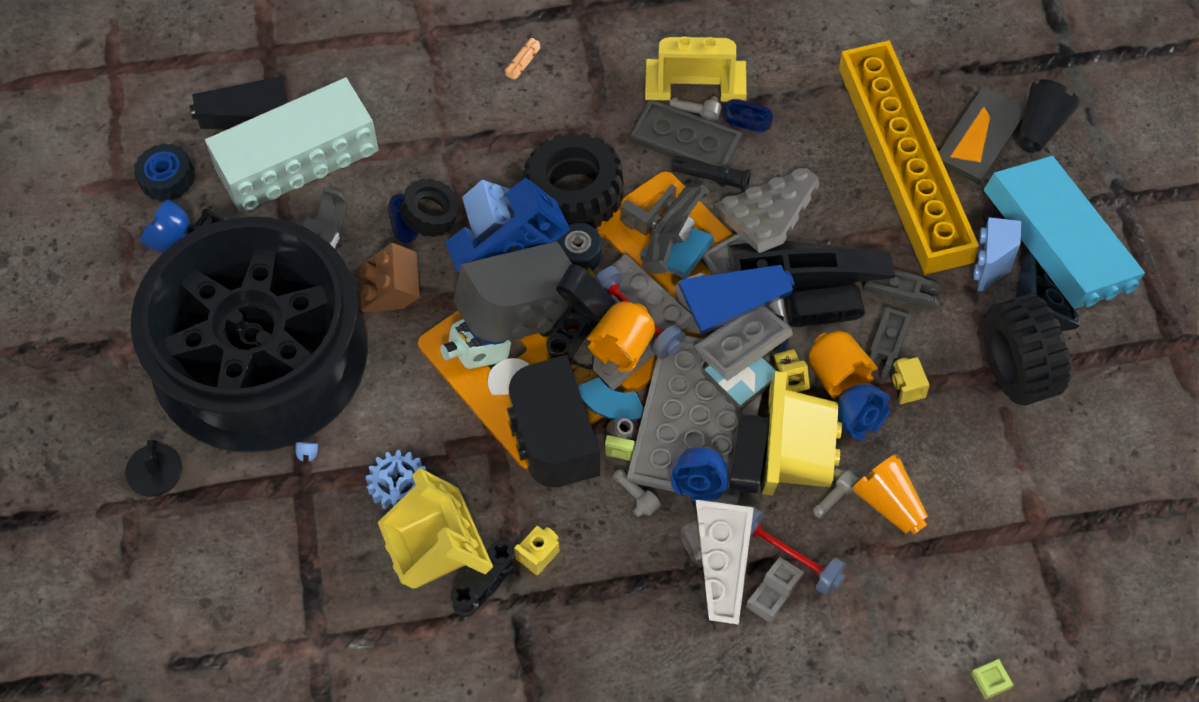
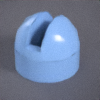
(306, 448)

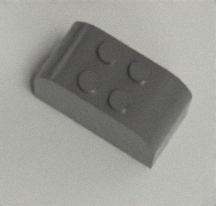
(513, 293)

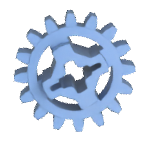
(385, 476)

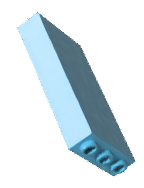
(1064, 232)

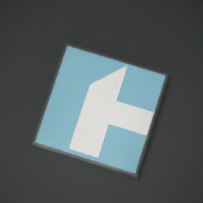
(745, 385)

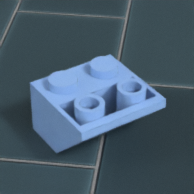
(487, 208)
(996, 251)

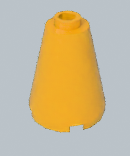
(893, 495)

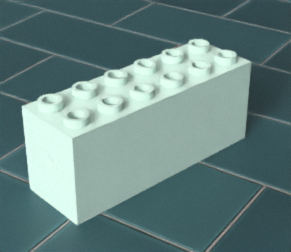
(292, 145)

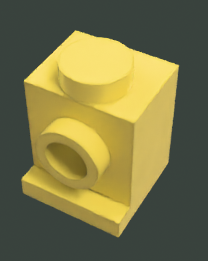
(910, 380)
(537, 557)

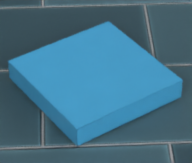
(687, 254)

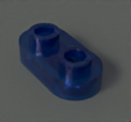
(748, 115)
(398, 225)

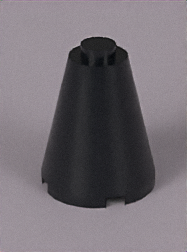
(1045, 113)

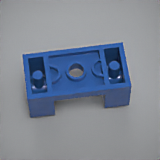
(535, 223)

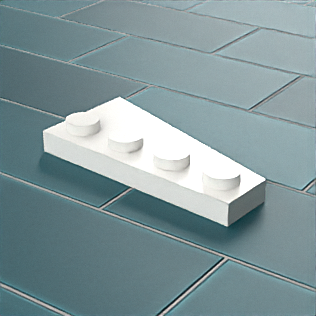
(724, 548)

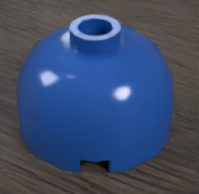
(167, 227)
(862, 409)
(700, 474)

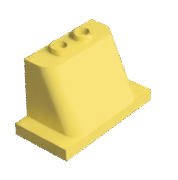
(696, 62)
(800, 438)
(432, 533)

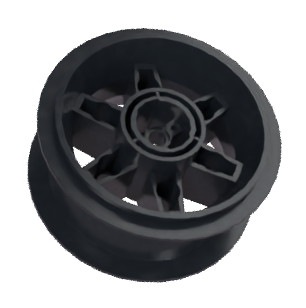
(235, 284)

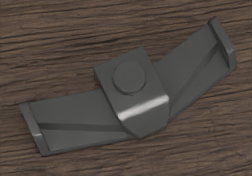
(330, 217)
(672, 229)

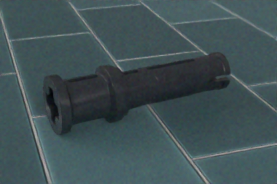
(722, 174)

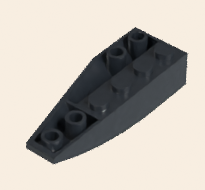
(816, 263)

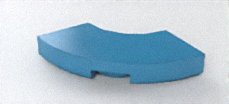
(609, 403)

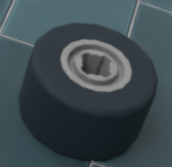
(582, 245)

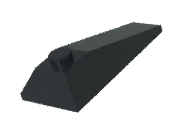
(1037, 282)

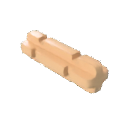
(522, 58)

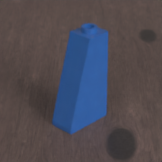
(730, 295)

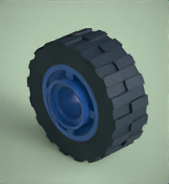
(164, 172)

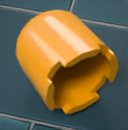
(622, 335)
(840, 362)

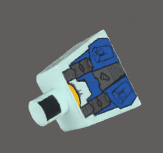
(471, 349)

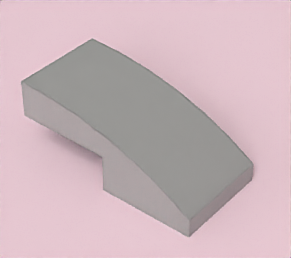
(774, 589)

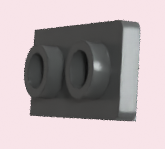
(642, 221)

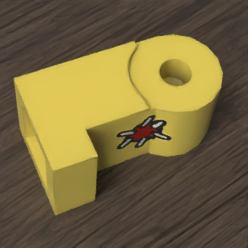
(796, 370)

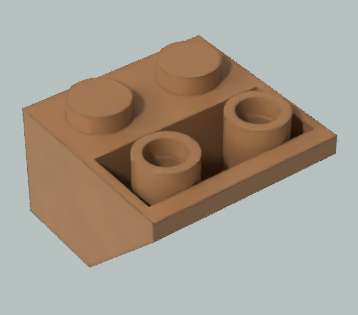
(389, 279)

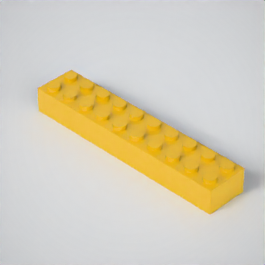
(908, 158)

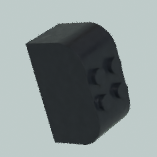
(552, 424)

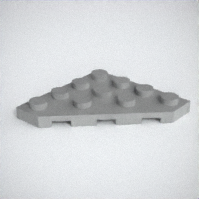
(769, 210)
(660, 305)

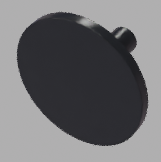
(153, 470)

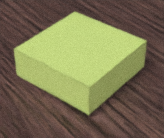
(619, 447)
(992, 679)

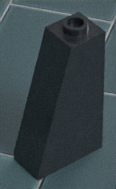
(237, 104)

